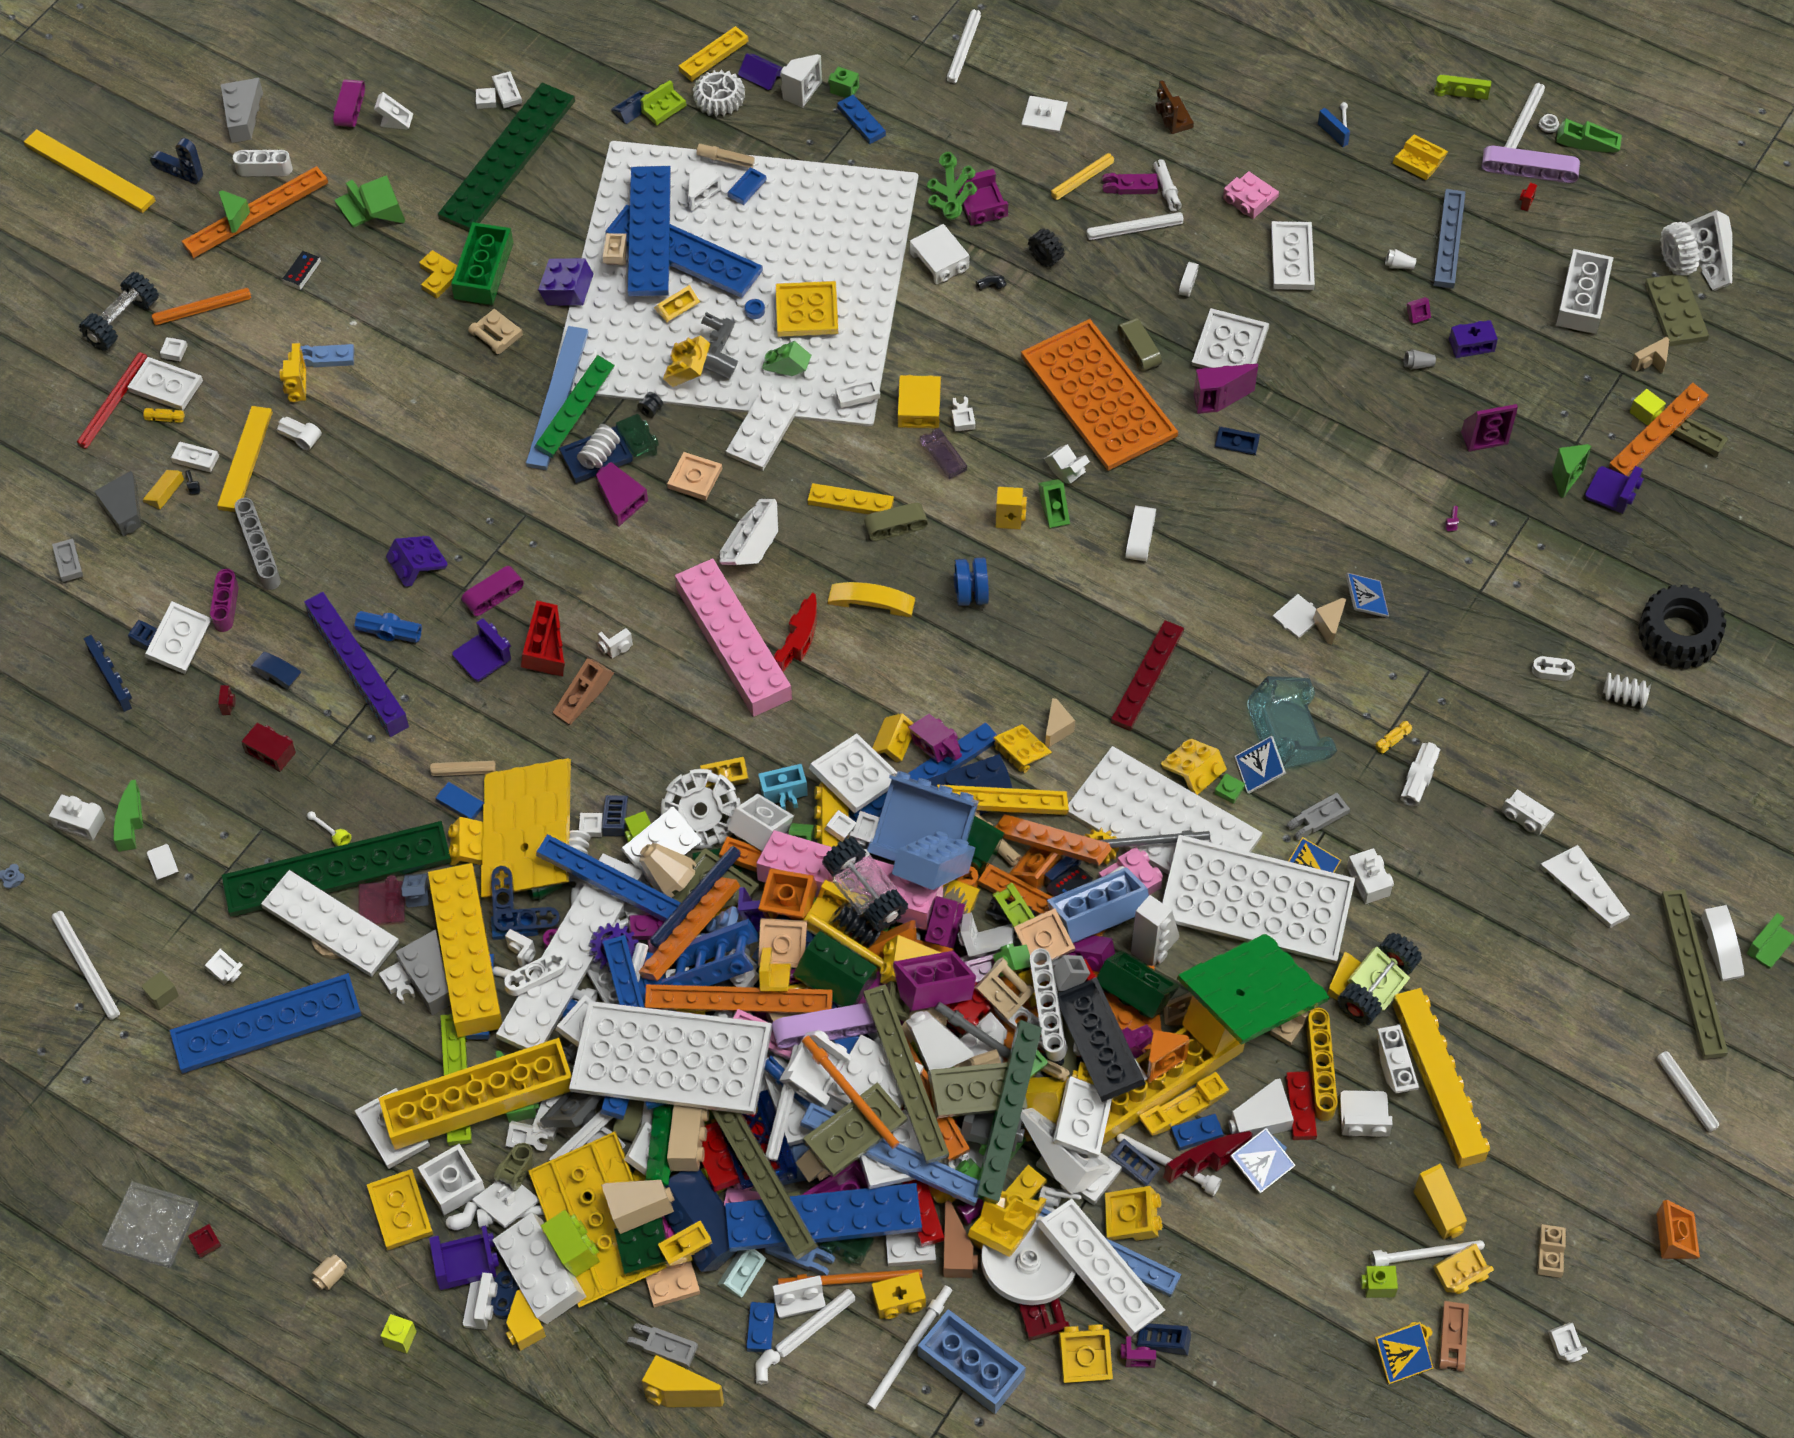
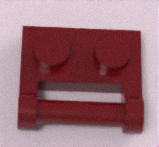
(1037, 1320)

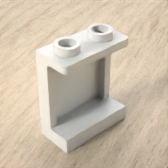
(940, 253)
(808, 1077)

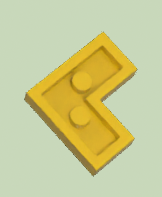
(441, 273)

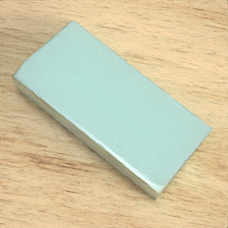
(742, 1271)

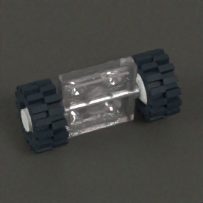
(97, 328)
(864, 884)

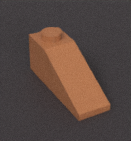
(583, 690)
(958, 1249)

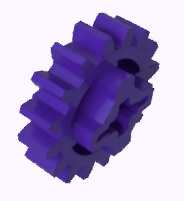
(597, 945)

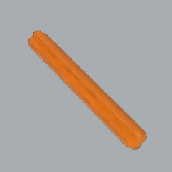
(201, 306)

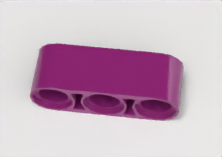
(349, 103)
(492, 590)
(226, 592)

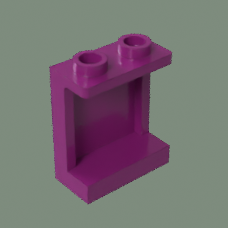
(987, 201)
(943, 920)

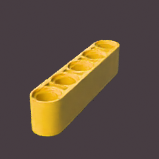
(1318, 1073)

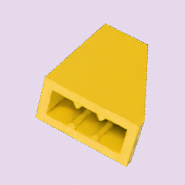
(1440, 1202)

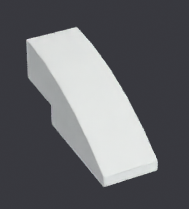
(1723, 942)

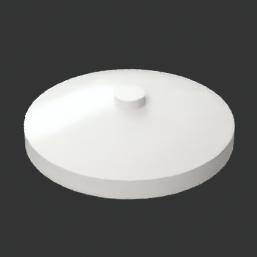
(1032, 1273)

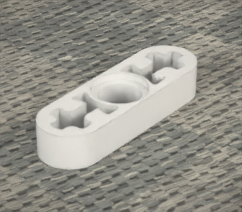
(546, 960)

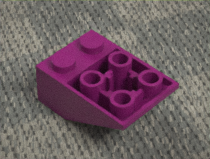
(1222, 386)

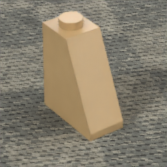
(637, 1202)

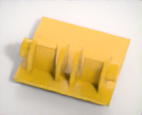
(1020, 747)

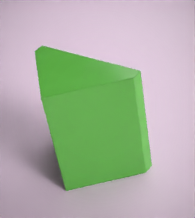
(381, 200)
(1569, 466)

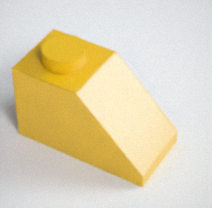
(523, 1324)

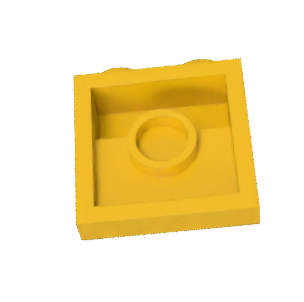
(294, 374)
(1133, 1214)
(1085, 1354)

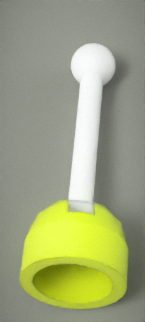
(339, 836)

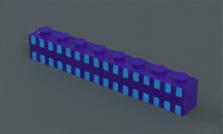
(356, 664)

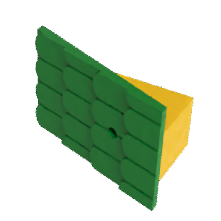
(1246, 994)

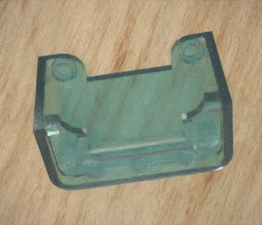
(1282, 711)

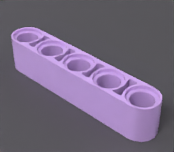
(1531, 164)
(835, 1022)

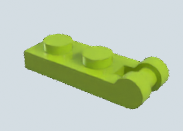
(1462, 87)
(1017, 911)

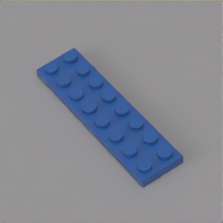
(649, 231)
(701, 258)
(265, 1023)
(829, 1216)

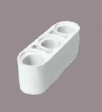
(262, 163)
(1140, 533)

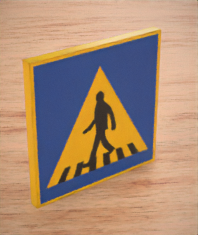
(1314, 856)
(1404, 1352)

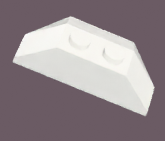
(751, 535)

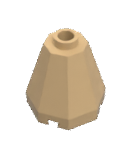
(666, 868)

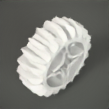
(718, 93)
(1680, 248)

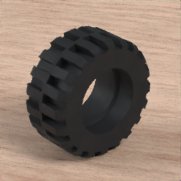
(1677, 648)

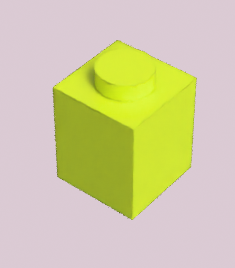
(1647, 407)
(398, 1333)

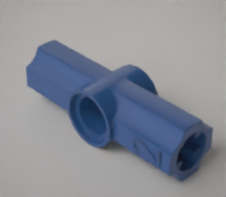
(388, 626)

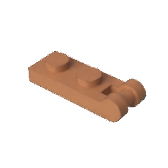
(1454, 1335)

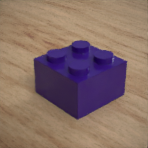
(566, 281)

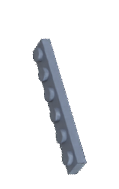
(1449, 238)

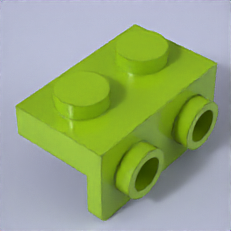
(662, 103)

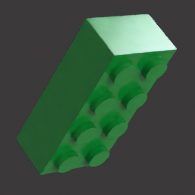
(482, 263)

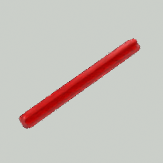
(111, 401)

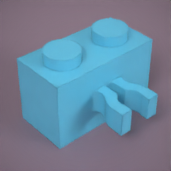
(784, 785)

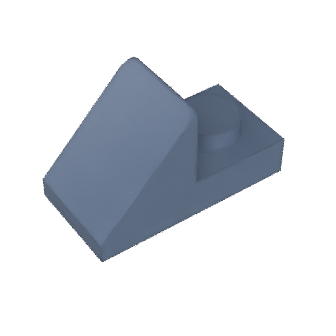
(415, 890)

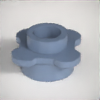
(15, 880)

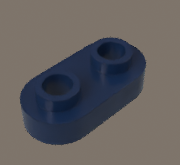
(505, 1293)

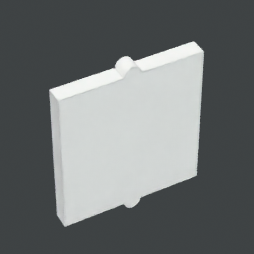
(1296, 616)

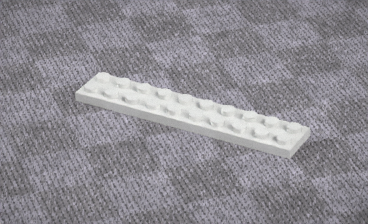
(541, 1007)

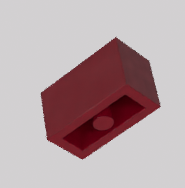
(269, 746)

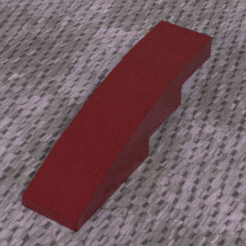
(1211, 1153)

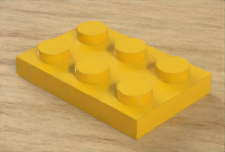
(399, 1209)

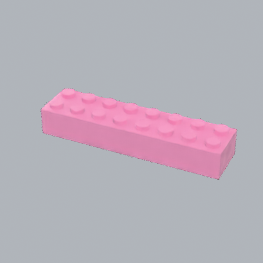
(733, 637)
(806, 857)

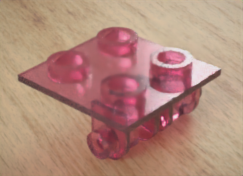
(382, 901)

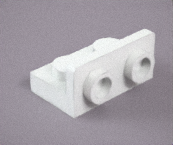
(1527, 812)
(799, 1297)

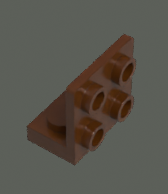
(1172, 110)

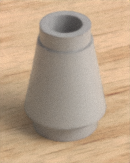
(1417, 359)

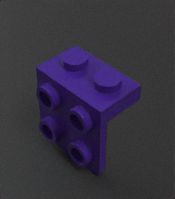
(1614, 489)
(414, 555)
(483, 652)

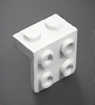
(982, 942)
(1365, 1113)

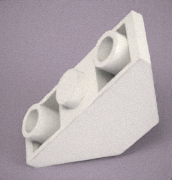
(1396, 1060)

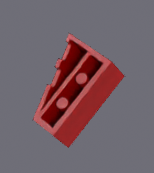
(543, 642)

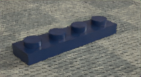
(105, 666)

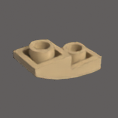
(1551, 1251)

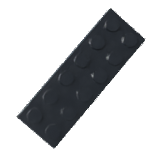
(1100, 1040)

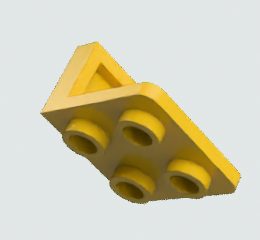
(1196, 763)
(825, 905)

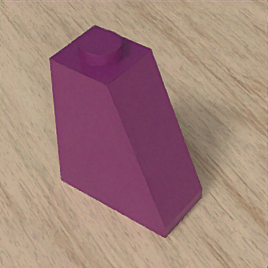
(620, 492)

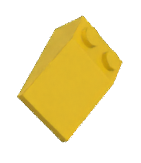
(678, 1387)

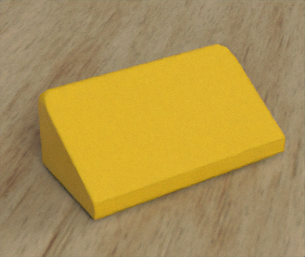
(677, 304)
(164, 488)
(1344, 971)

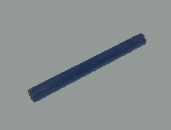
(695, 896)

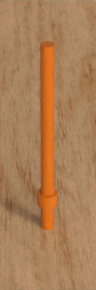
(821, 1057)
(854, 1277)

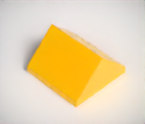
(1046, 1096)

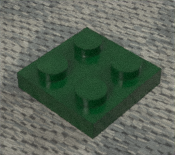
(640, 1247)

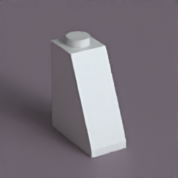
(935, 1043)
(1263, 1110)

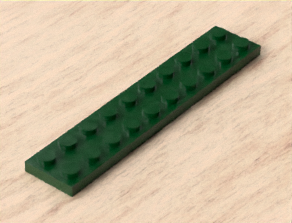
(506, 157)
(341, 865)

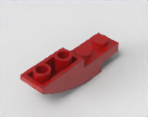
(801, 634)

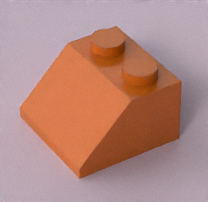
(788, 893)

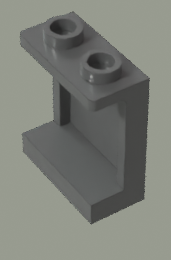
(978, 1127)

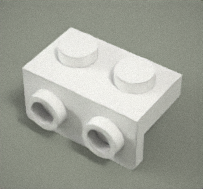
(478, 1305)

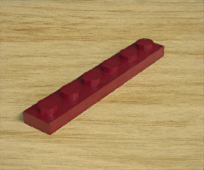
(1147, 675)

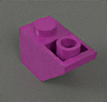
(1095, 950)

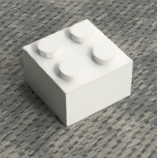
(758, 819)
(451, 1179)

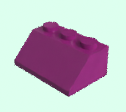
(933, 979)

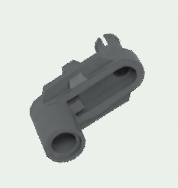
(715, 359)

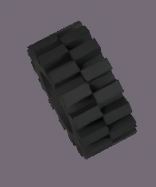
(1046, 247)

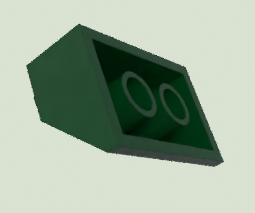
(986, 842)
(836, 968)
(1136, 984)

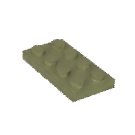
(1677, 309)
(967, 1089)
(850, 1134)

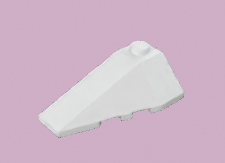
(1715, 246)
(1069, 1167)

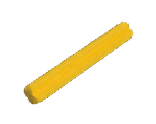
(1082, 176)

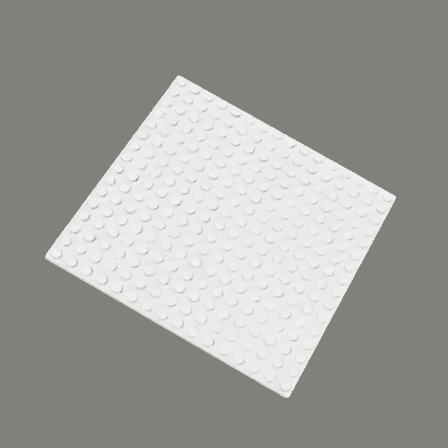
(802, 228)

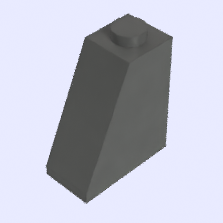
(121, 503)

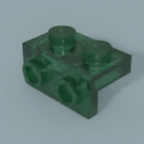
(637, 435)
(850, 1250)

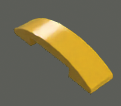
(872, 595)
(1185, 1106)

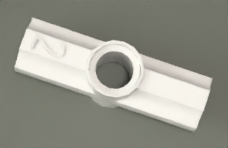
(1420, 774)

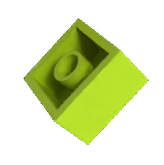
(571, 1242)

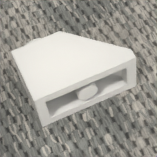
(702, 185)

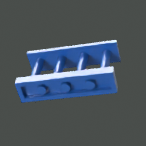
(715, 945)

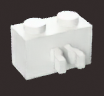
(77, 817)
(1370, 876)

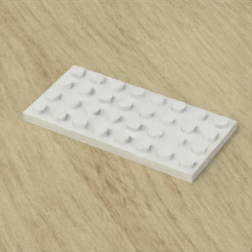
(1141, 802)
(1257, 895)
(671, 1057)

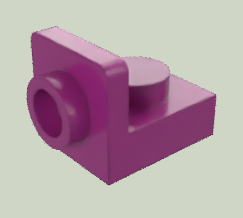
(1139, 1358)

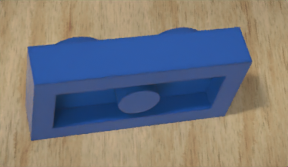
(1196, 1132)
(760, 1327)

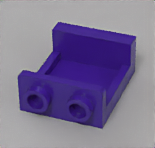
(463, 1259)

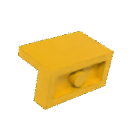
(894, 737)
(773, 976)

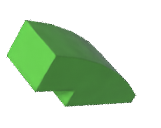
(1588, 137)
(128, 818)

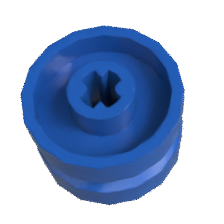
(968, 582)

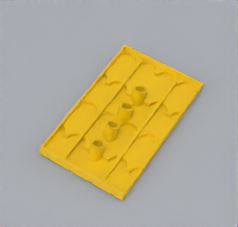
(518, 814)
(563, 1186)

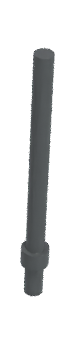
(1155, 839)
(957, 1019)

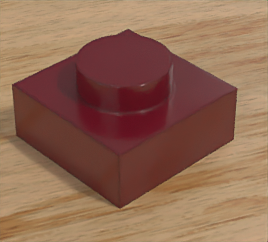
(226, 700)
(204, 1240)

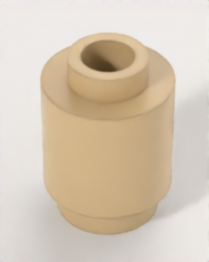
(328, 1272)

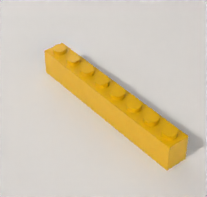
(1440, 1078)

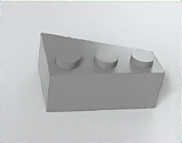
(241, 106)
(426, 971)

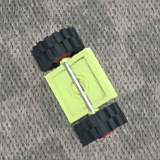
(1379, 978)

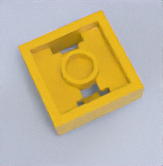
(687, 360)

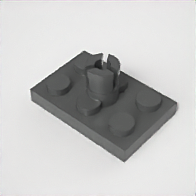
(571, 1110)

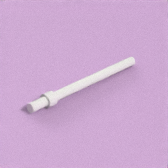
(934, 1309)

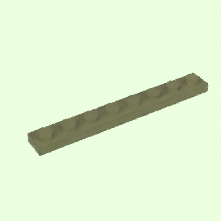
(1694, 974)
(906, 1074)
(766, 1182)

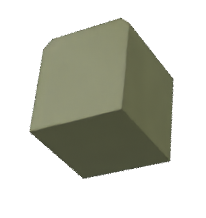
(160, 990)

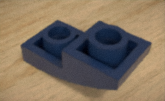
(276, 668)

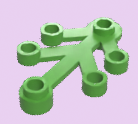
(952, 208)

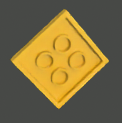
(806, 308)

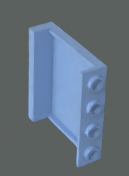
(918, 810)

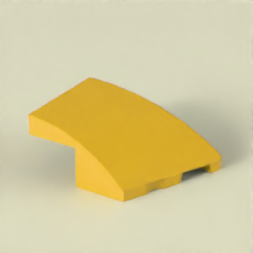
(1007, 1222)

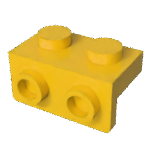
(466, 841)
(1462, 1269)

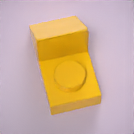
(685, 1243)

